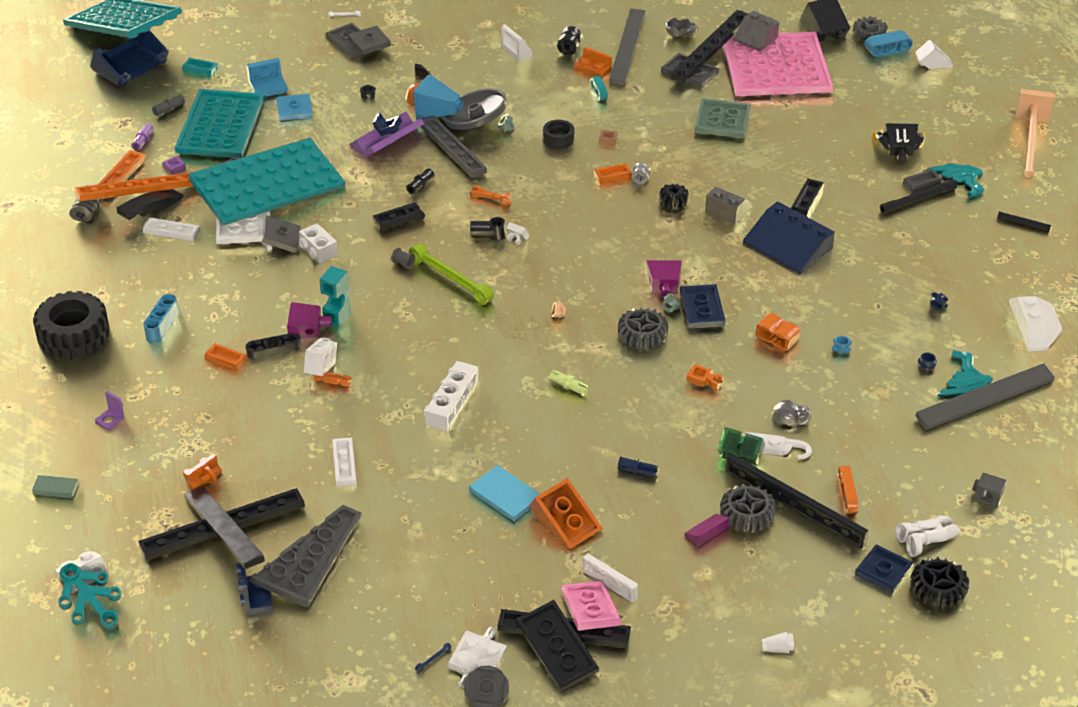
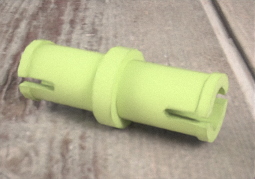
(568, 382)

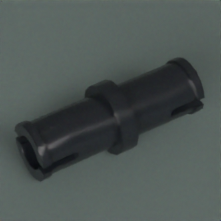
(420, 181)

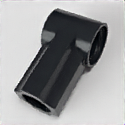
(493, 228)

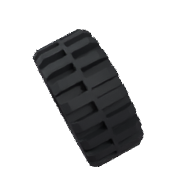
(71, 341)

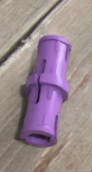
(142, 137)

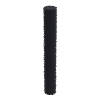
(1024, 221)

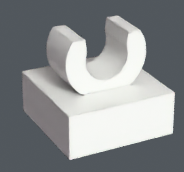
(518, 232)

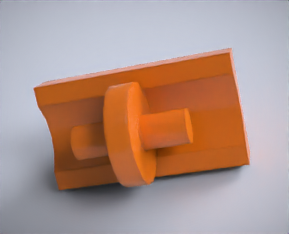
(204, 472)

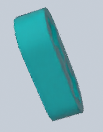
(598, 88)

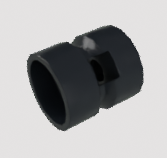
(569, 40)

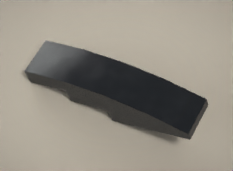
(149, 202)

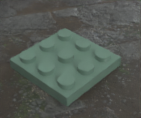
(722, 118)

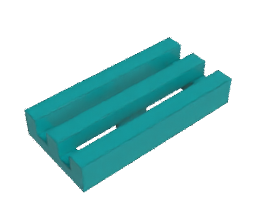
(200, 66)

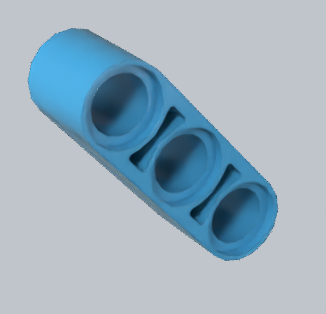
(888, 43)
(161, 318)

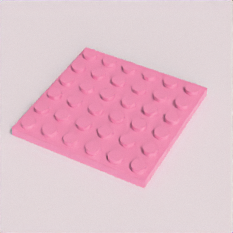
(784, 67)

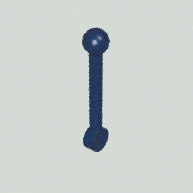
(420, 666)

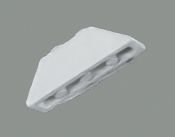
(1036, 322)

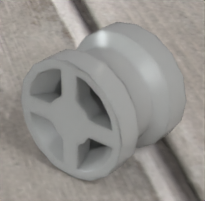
(644, 171)

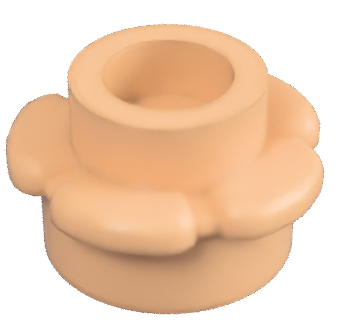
(558, 310)

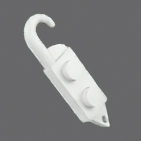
(781, 446)

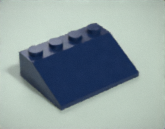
(790, 237)

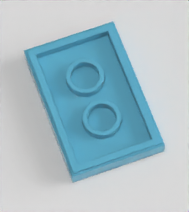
(504, 492)

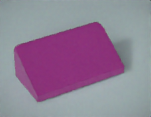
(708, 529)

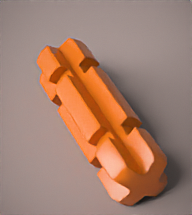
(334, 378)

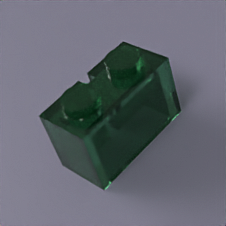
(745, 447)

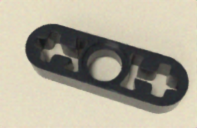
(269, 351)

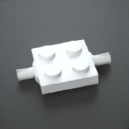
(476, 652)

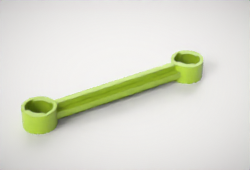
(482, 293)

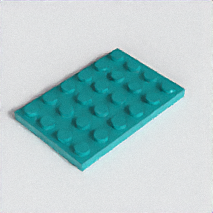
(220, 123)

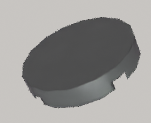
(486, 687)

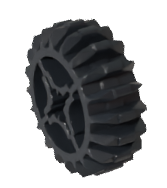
(939, 582)

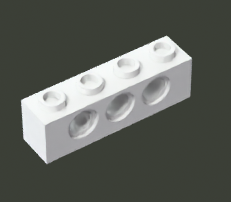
(451, 395)

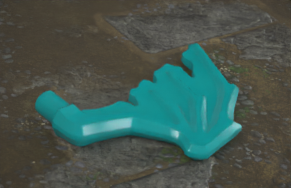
(960, 174)
(967, 379)

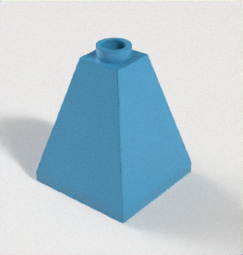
(435, 99)

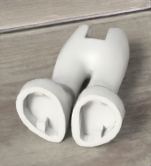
(925, 532)

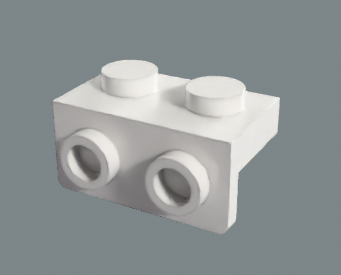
(88, 561)

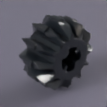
(673, 196)

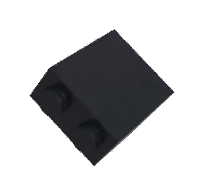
(825, 19)

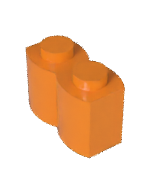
(778, 332)

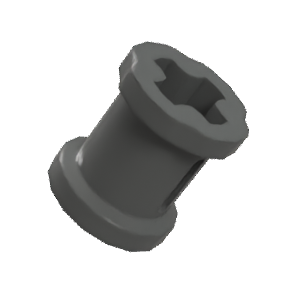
(403, 258)

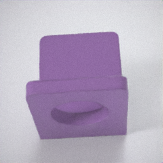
(115, 410)

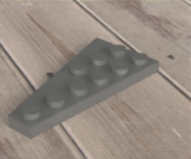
(308, 560)

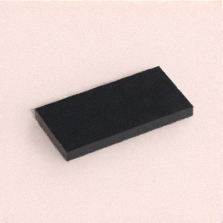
(557, 645)

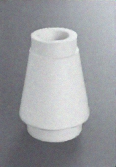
(779, 643)

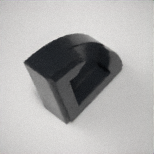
(421, 72)

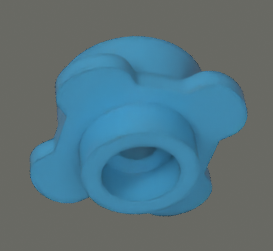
(842, 344)

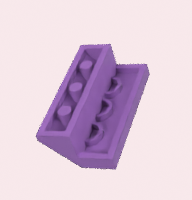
(374, 142)

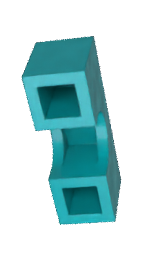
(336, 286)

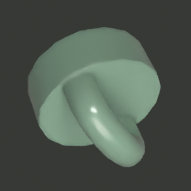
(505, 122)
(673, 301)

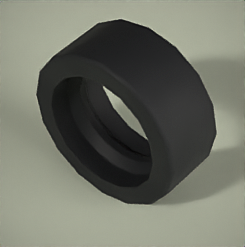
(557, 141)

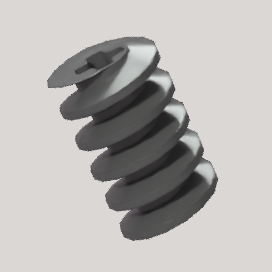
(84, 210)

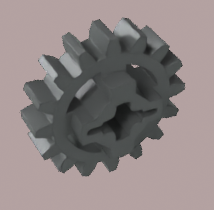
(869, 27)

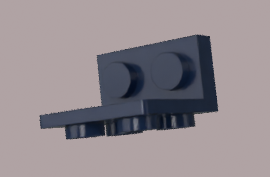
(254, 597)

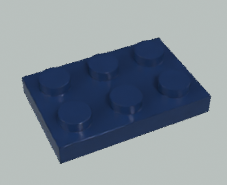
(702, 306)

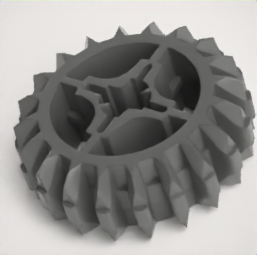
(642, 328)
(748, 508)

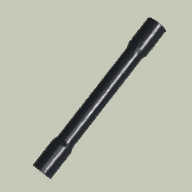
(895, 204)

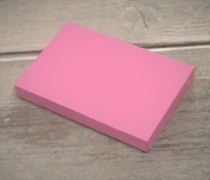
(590, 605)

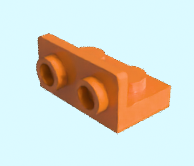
(594, 63)

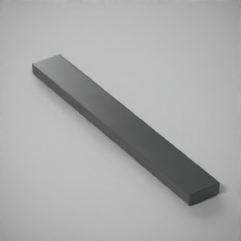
(627, 47)
(984, 396)

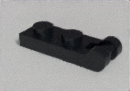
(398, 216)

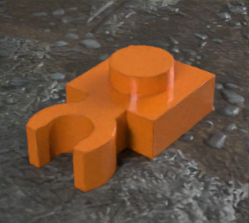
(701, 376)

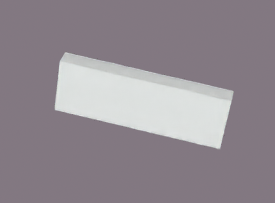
(171, 229)
(344, 462)
(612, 579)

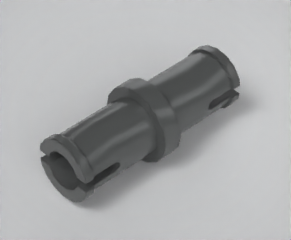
(168, 105)

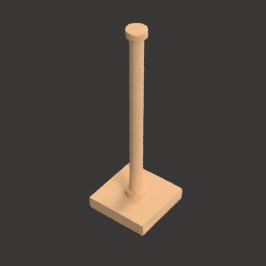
(1034, 107)

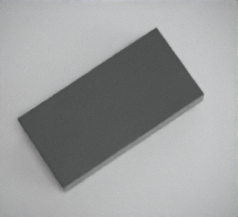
(922, 180)

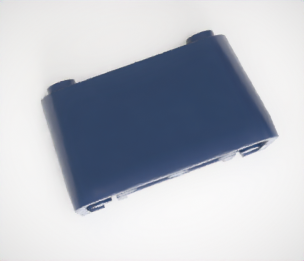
(129, 58)

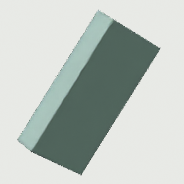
(55, 486)

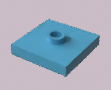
(294, 107)

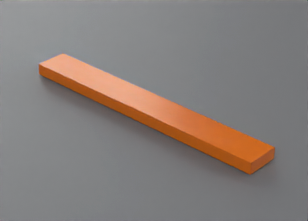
(132, 187)

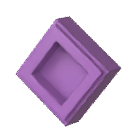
(174, 165)

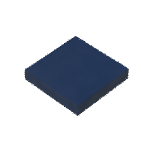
(884, 568)

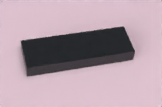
(807, 196)

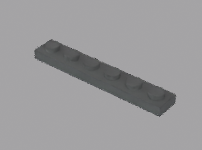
(453, 147)

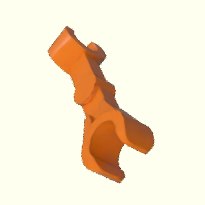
(479, 192)

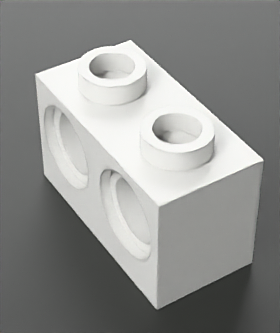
(318, 243)
(320, 357)

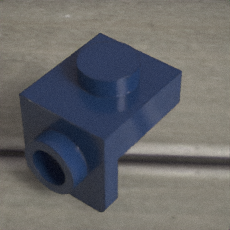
(386, 126)

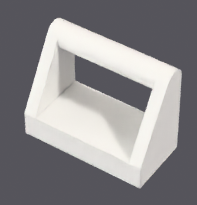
(514, 44)

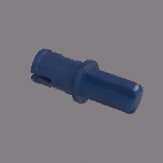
(637, 467)

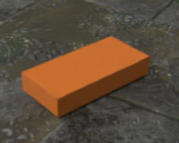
(612, 173)
(225, 357)

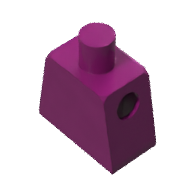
(663, 276)
(306, 320)

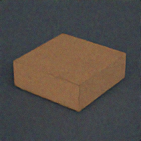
(608, 137)

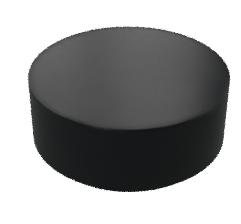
(368, 92)

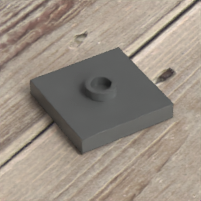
(369, 40)
(281, 234)

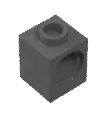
(989, 489)

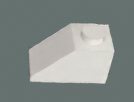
(933, 56)

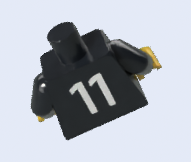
(899, 139)

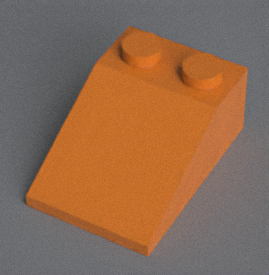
(565, 514)

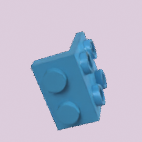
(266, 77)

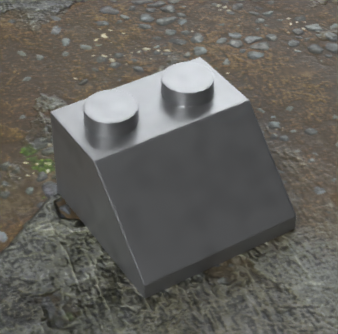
(757, 31)
(726, 205)

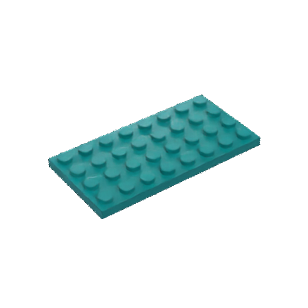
(122, 17)
(266, 181)

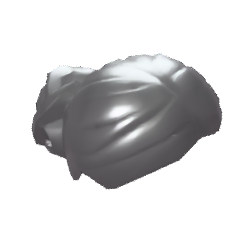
(679, 28)
(791, 414)

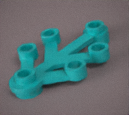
(88, 593)

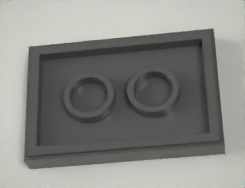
(340, 39)
(698, 79)

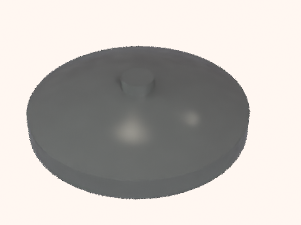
(478, 109)

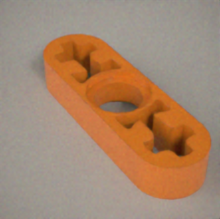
(848, 490)

